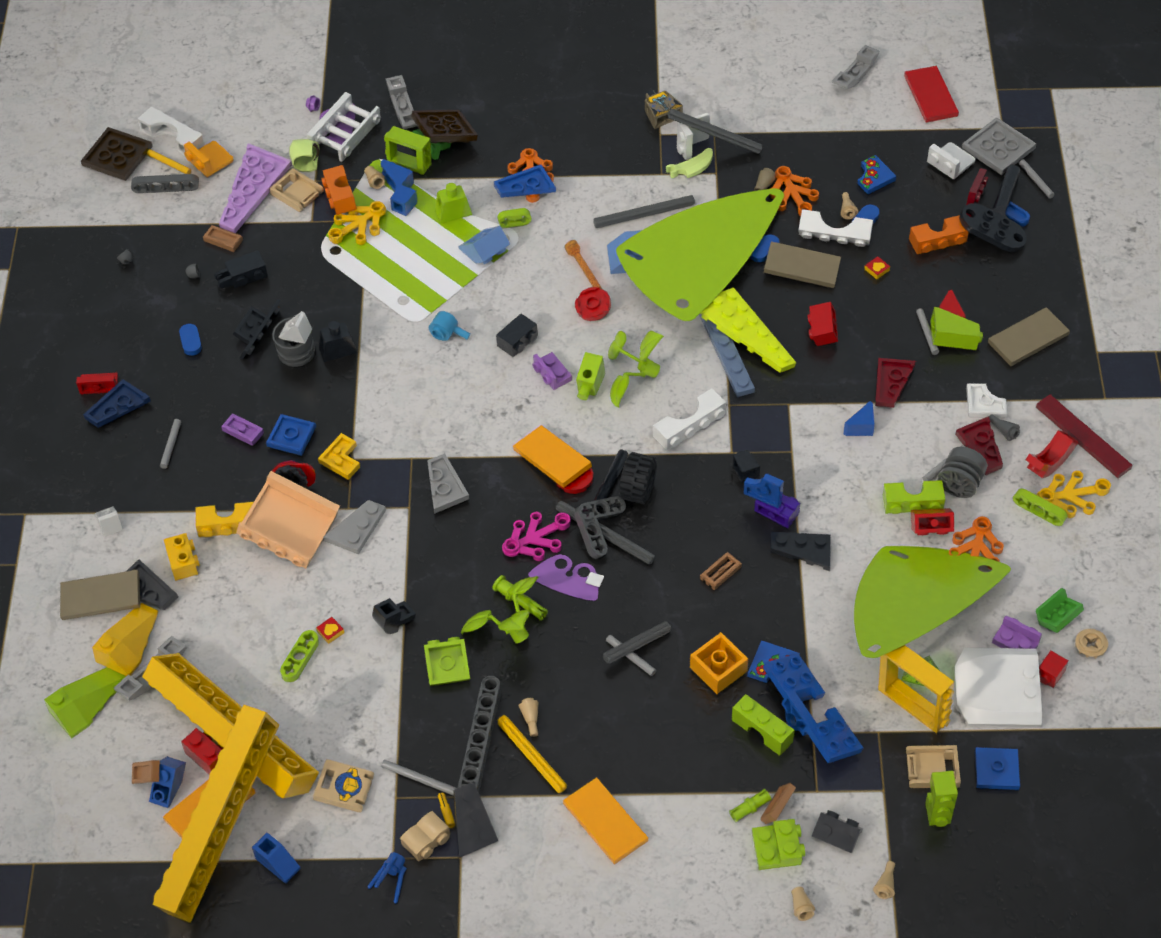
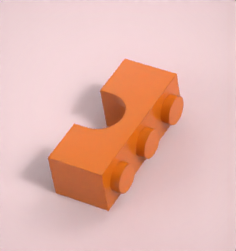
(338, 190)
(926, 240)

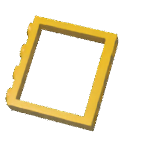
(890, 685)

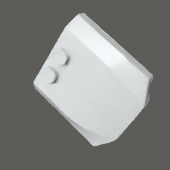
(998, 687)

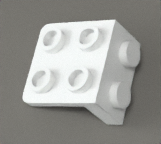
(687, 136)
(950, 159)

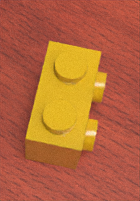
(181, 557)

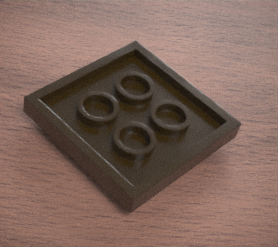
(444, 126)
(116, 153)

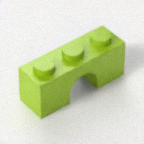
(898, 500)
(750, 714)
(942, 799)

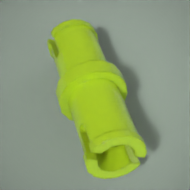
(750, 805)

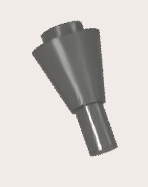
(1008, 429)

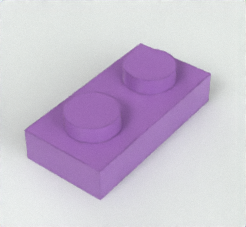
(242, 429)

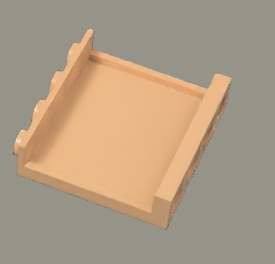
(288, 520)

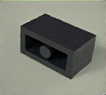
(517, 335)

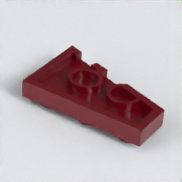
(977, 187)
(891, 380)
(981, 439)

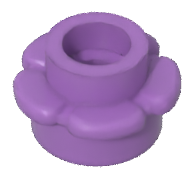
(313, 103)

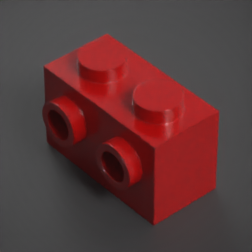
(823, 324)
(932, 521)
(201, 749)

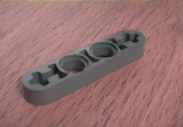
(139, 183)

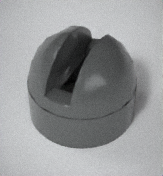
(125, 257)
(193, 271)

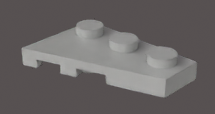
(445, 484)

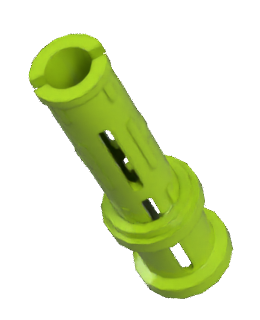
(524, 601)

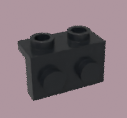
(837, 831)

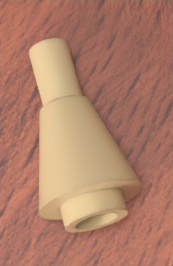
(848, 208)
(529, 709)
(885, 885)

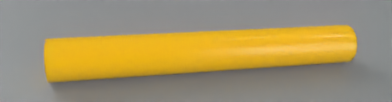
(169, 162)

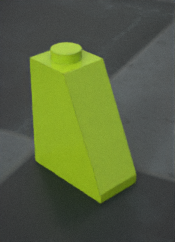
(954, 330)

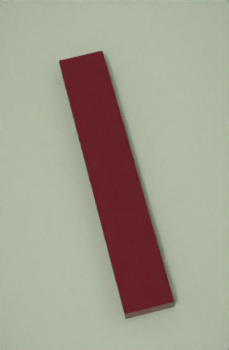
(1084, 435)

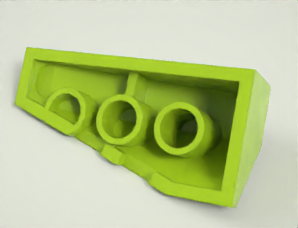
(81, 700)

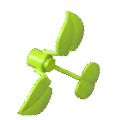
(645, 365)
(513, 625)

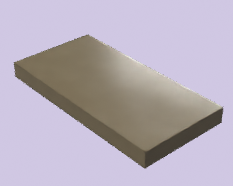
(802, 264)
(1028, 336)
(99, 595)

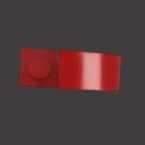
(1053, 455)

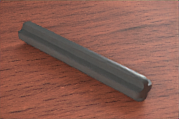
(636, 642)

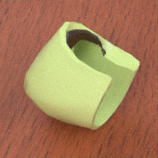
(304, 154)

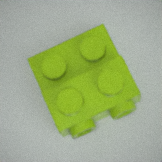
(446, 661)
(778, 845)

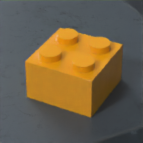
(719, 663)

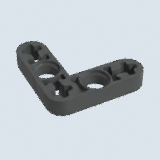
(591, 520)

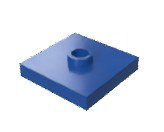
(291, 434)
(997, 768)

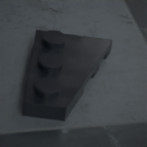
(803, 546)
(152, 588)
(472, 821)

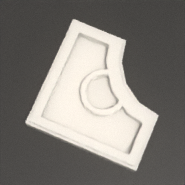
(983, 403)

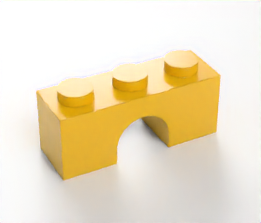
(211, 524)

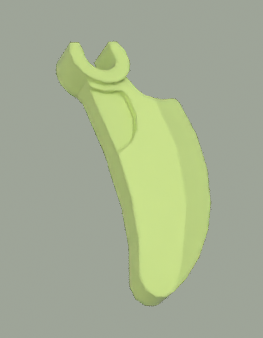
(692, 166)

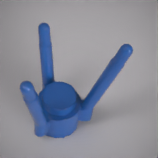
(392, 866)

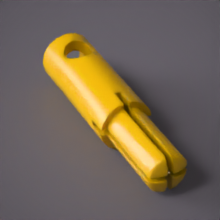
(446, 811)

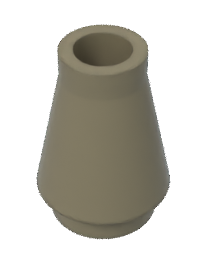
(765, 179)

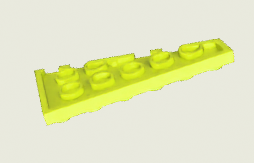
(742, 325)

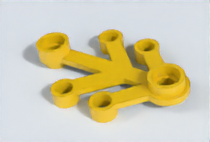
(373, 211)
(1072, 494)

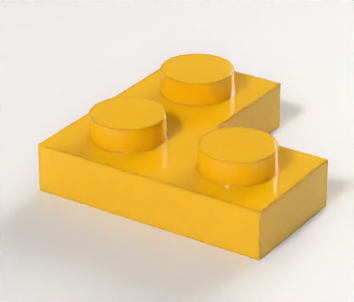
(337, 457)

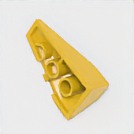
(125, 641)

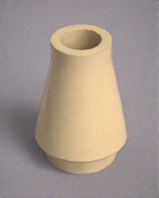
(375, 178)
(802, 905)

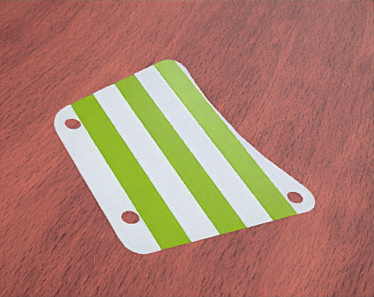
(412, 252)

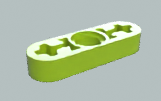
(1031, 503)
(299, 665)

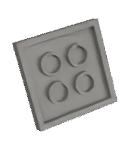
(999, 145)

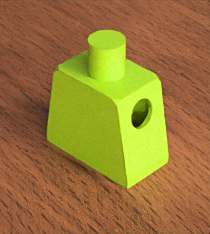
(452, 203)
(590, 375)

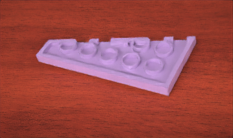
(252, 184)

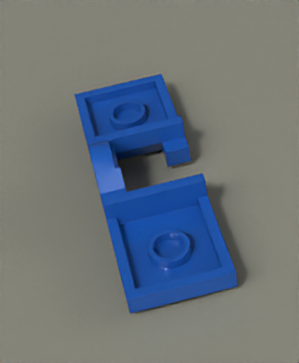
(797, 685)

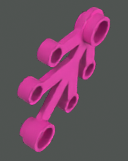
(535, 537)

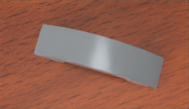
(858, 69)
(401, 101)
(136, 685)

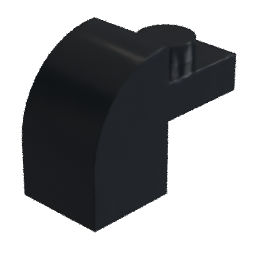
(391, 615)

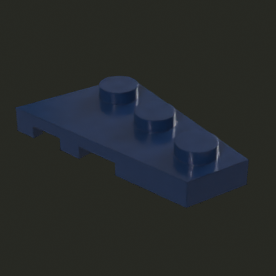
(116, 403)

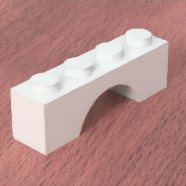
(157, 123)
(857, 232)
(672, 431)

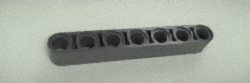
(481, 732)

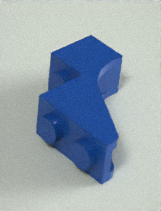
(400, 180)

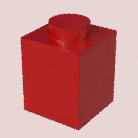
(1052, 669)

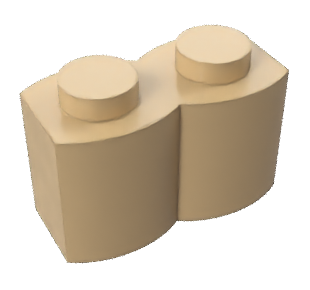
(425, 836)

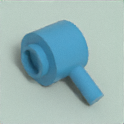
(444, 325)

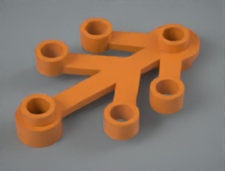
(528, 157)
(785, 176)
(977, 545)

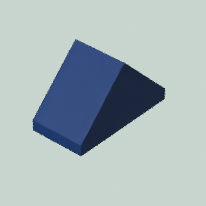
(861, 422)

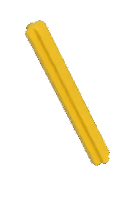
(532, 754)

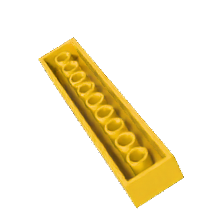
(216, 715)
(216, 813)

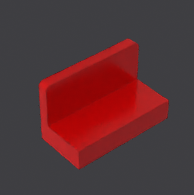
(96, 383)

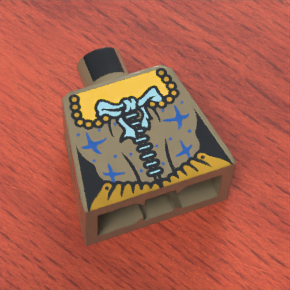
(659, 105)

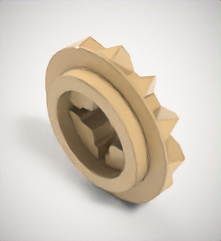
(1090, 636)

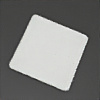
(594, 579)

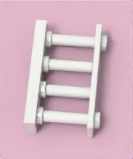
(335, 115)

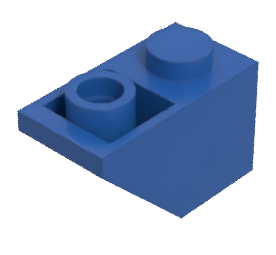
(170, 778)
(275, 857)

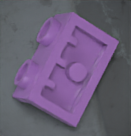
(552, 370)
(1016, 635)

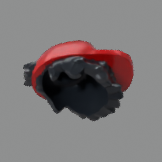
(299, 473)

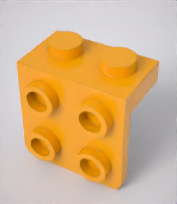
(208, 158)

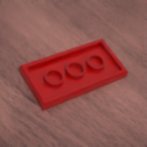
(931, 94)

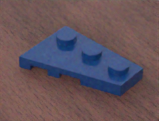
(526, 182)

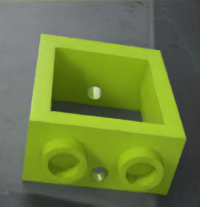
(412, 140)

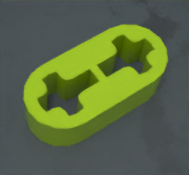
(514, 218)

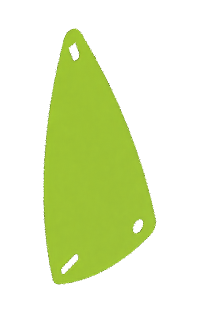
(698, 250)
(916, 594)

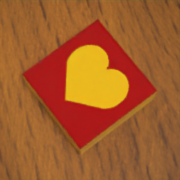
(877, 267)
(330, 630)

